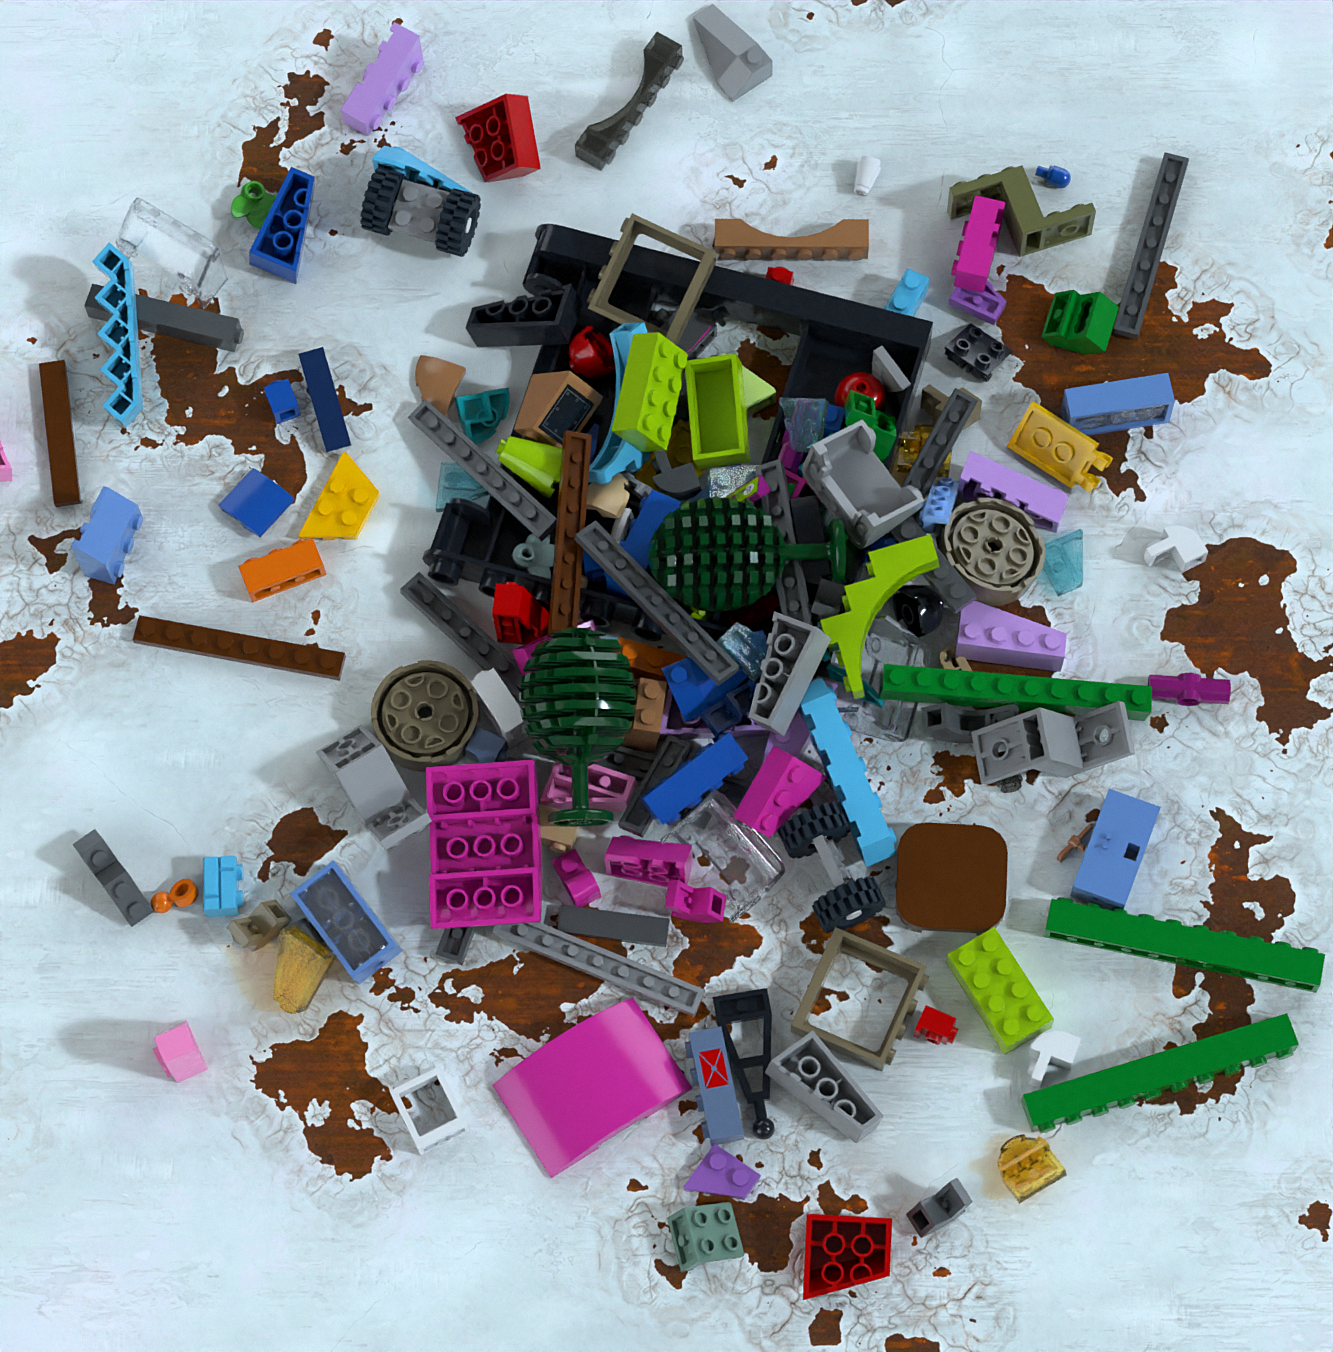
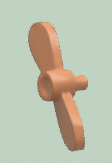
(1074, 842)

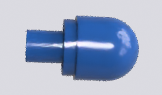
(1054, 176)

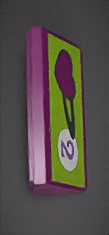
(752, 490)

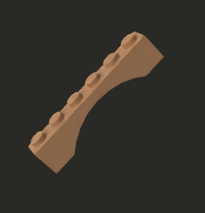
(740, 240)

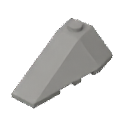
(732, 53)

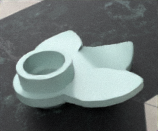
(540, 556)

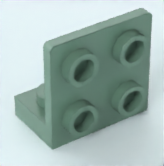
(705, 1235)

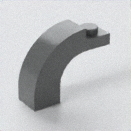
(955, 725)

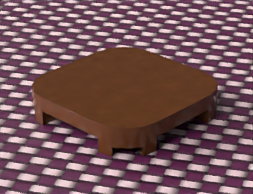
(951, 878)

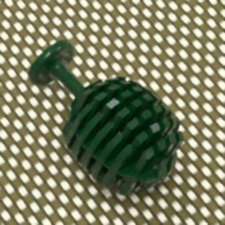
(729, 553)
(575, 707)

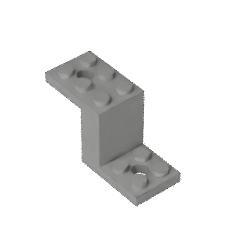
(1052, 742)
(374, 787)

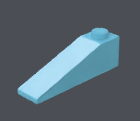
(414, 169)

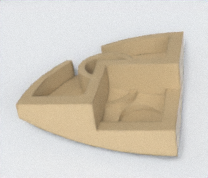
(608, 498)

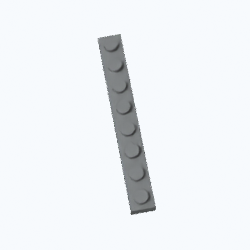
(604, 965)

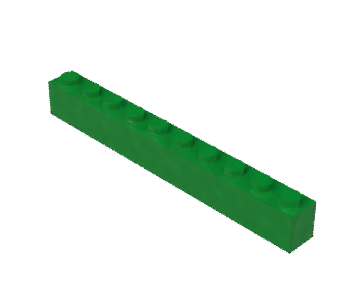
(999, 690)
(1184, 945)
(1159, 1073)

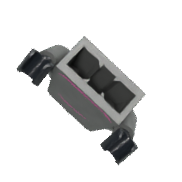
(699, 330)

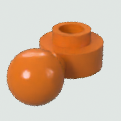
(182, 894)

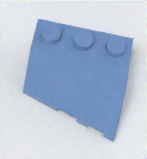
(107, 536)

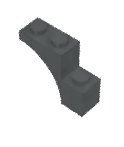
(113, 877)

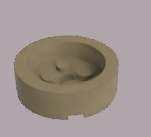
(997, 575)
(430, 740)

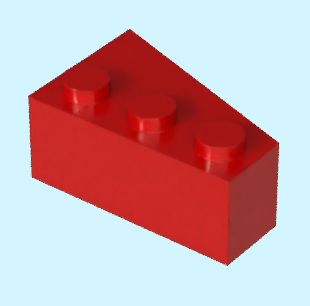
(518, 615)

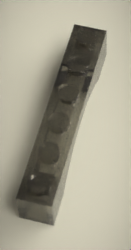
(600, 140)

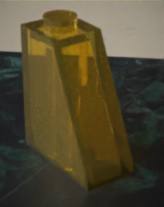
(299, 969)

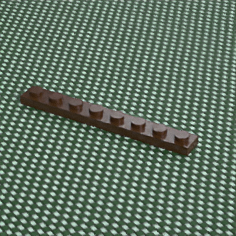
(570, 521)
(239, 647)

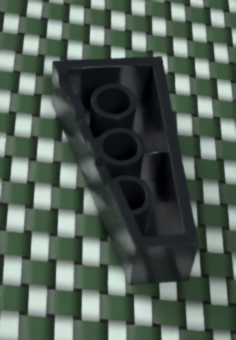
(526, 321)

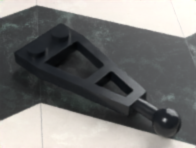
(742, 1008)

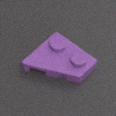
(984, 305)
(722, 1175)

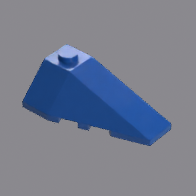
(694, 689)

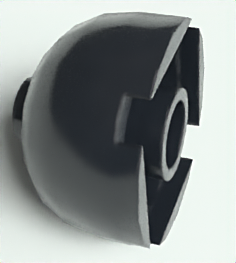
(918, 608)

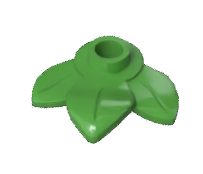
(252, 207)

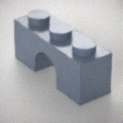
(486, 747)

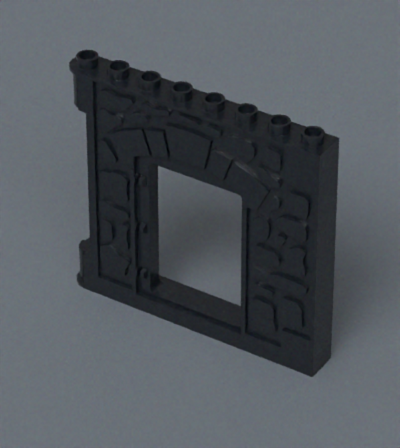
(834, 343)

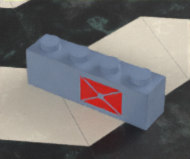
(715, 1086)

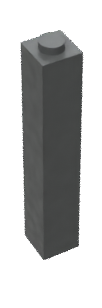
(176, 321)

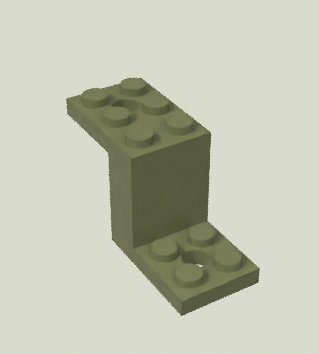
(1022, 212)

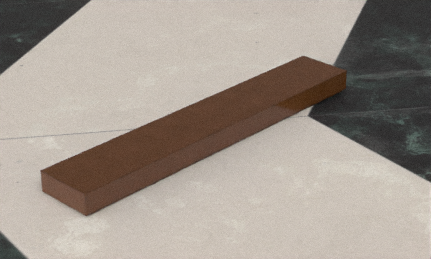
(60, 433)

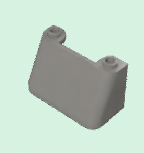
(858, 485)

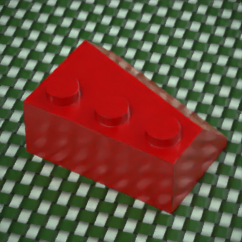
(502, 137)
(845, 1252)

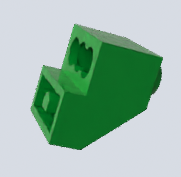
(1080, 322)
(863, 407)

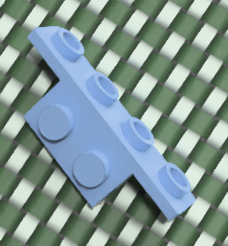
(939, 504)

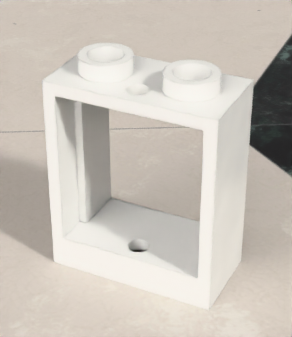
(500, 707)
(441, 1134)

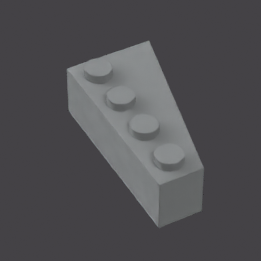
(786, 671)
(825, 1086)

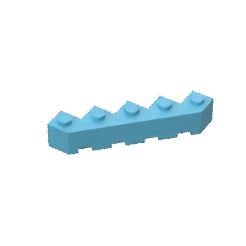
(121, 335)
(846, 773)

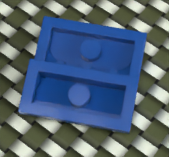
(256, 502)

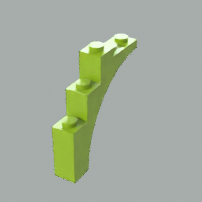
(891, 570)

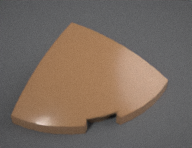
(438, 381)

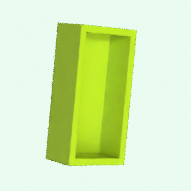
(649, 392)
(717, 411)
(999, 990)

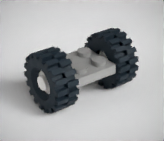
(420, 211)
(818, 832)

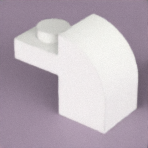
(1179, 543)
(1053, 1048)

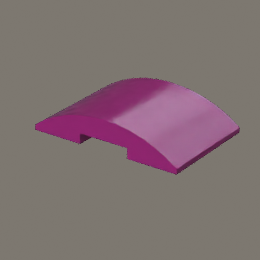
(484, 844)
(590, 1085)

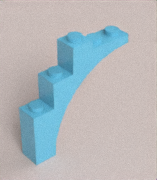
(616, 452)

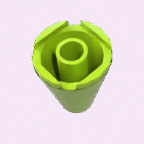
(533, 462)

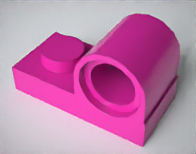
(576, 878)

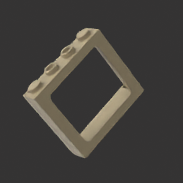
(620, 251)
(877, 956)

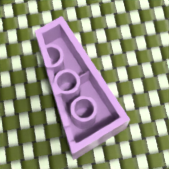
(383, 80)
(992, 480)

